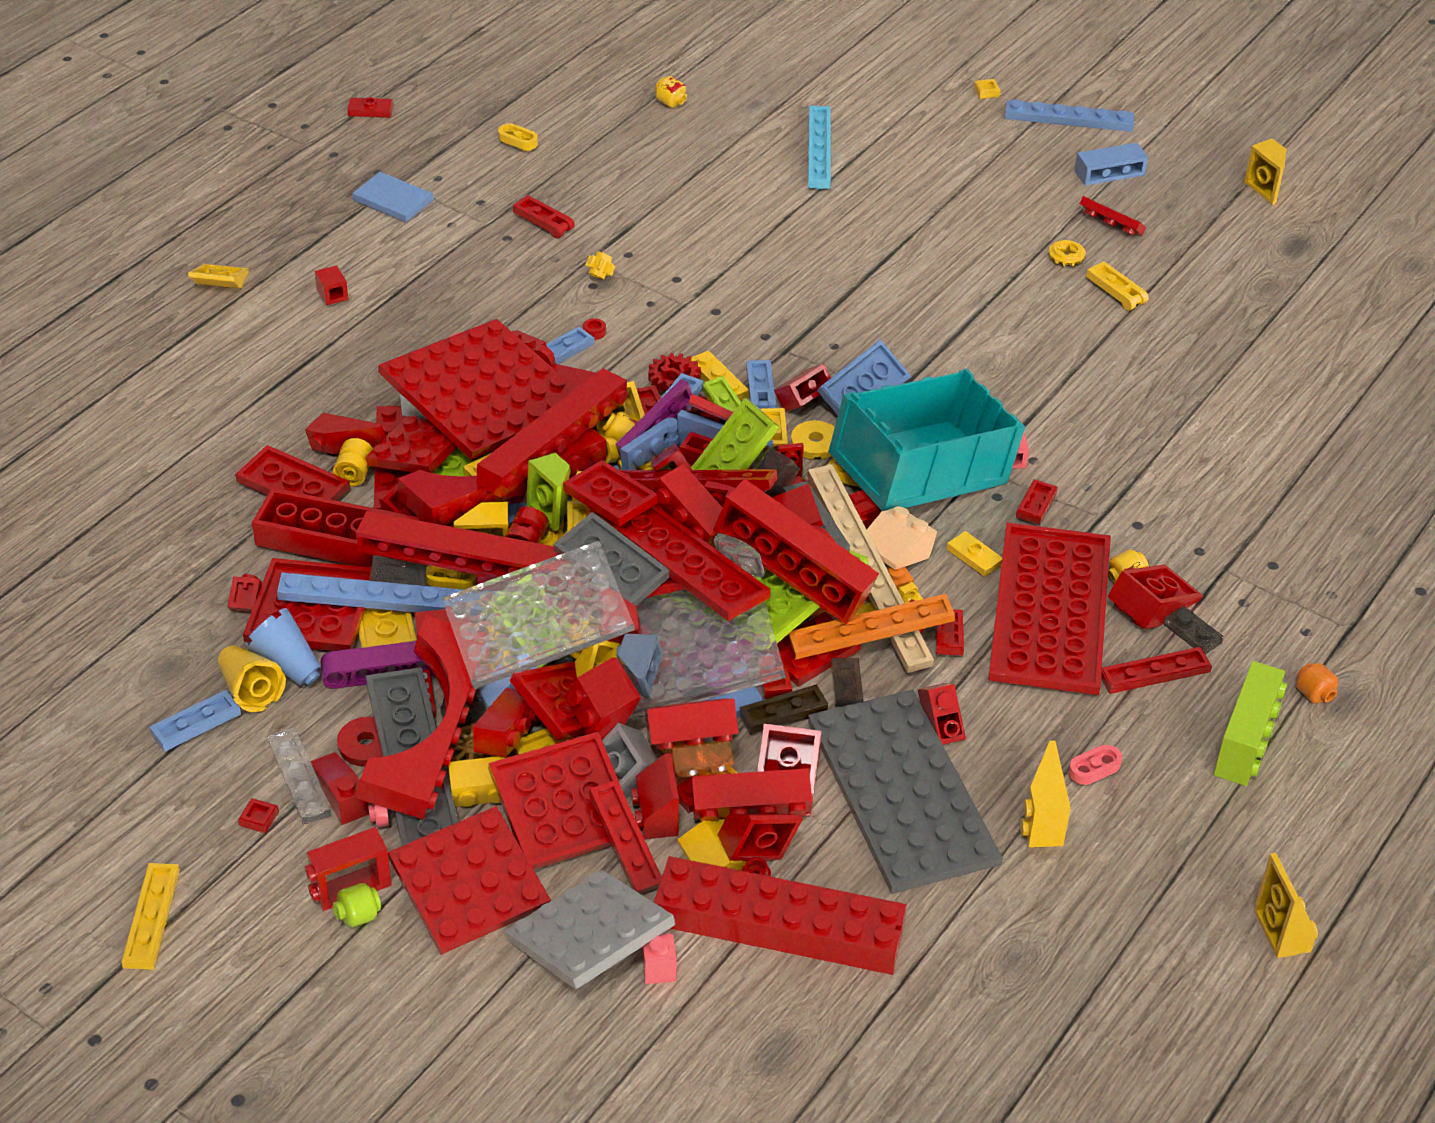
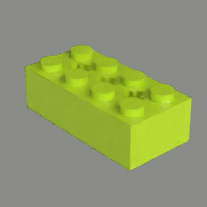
(1251, 724)

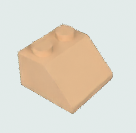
(901, 537)

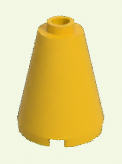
(251, 678)

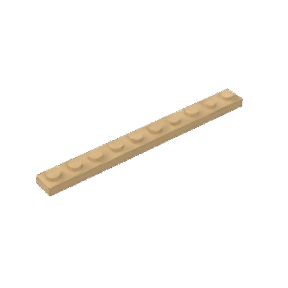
(884, 594)

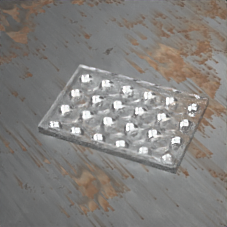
(537, 614)

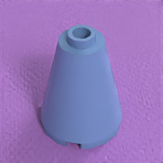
(285, 644)

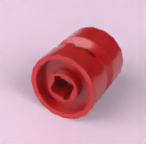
(528, 525)

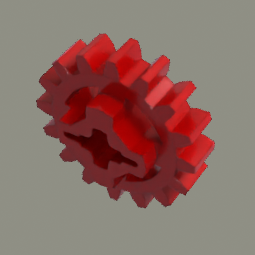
(667, 370)

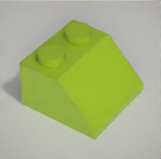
(546, 487)

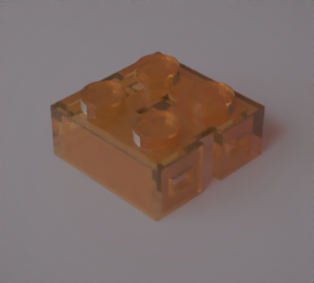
(709, 756)

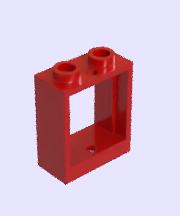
(344, 854)

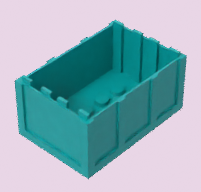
(925, 440)

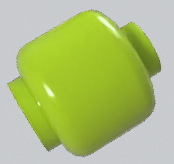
(357, 905)

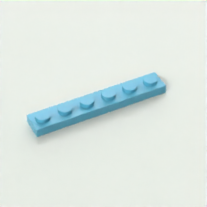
(819, 147)

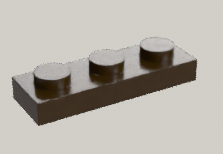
(783, 708)

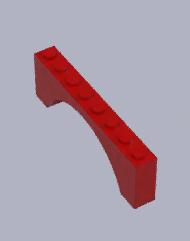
(447, 498)
(409, 778)

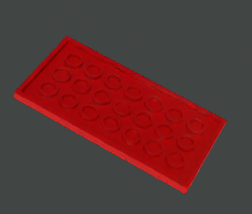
(1051, 609)

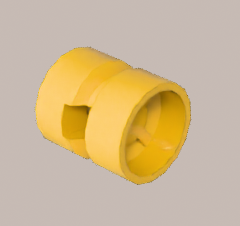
(352, 462)

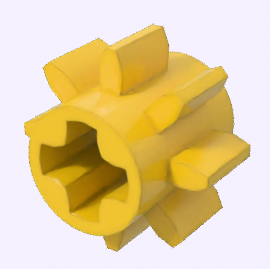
(600, 265)

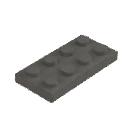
(632, 567)

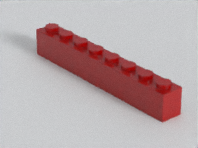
(551, 431)
(447, 546)

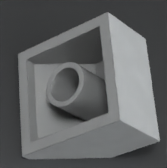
(628, 754)

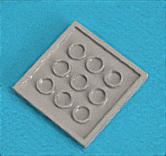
(589, 928)

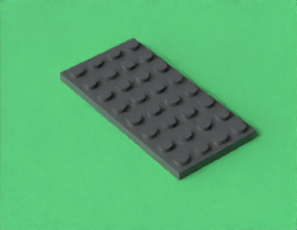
(904, 791)

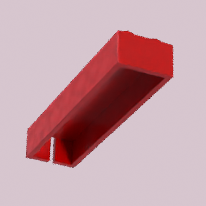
(782, 914)

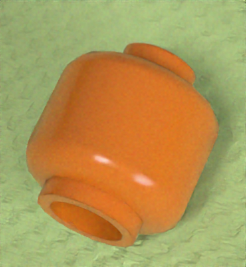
(1317, 683)

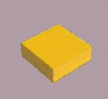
(987, 88)

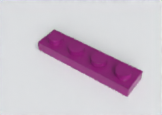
(667, 407)

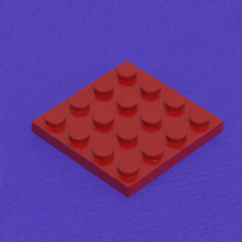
(321, 624)
(550, 801)
(468, 879)

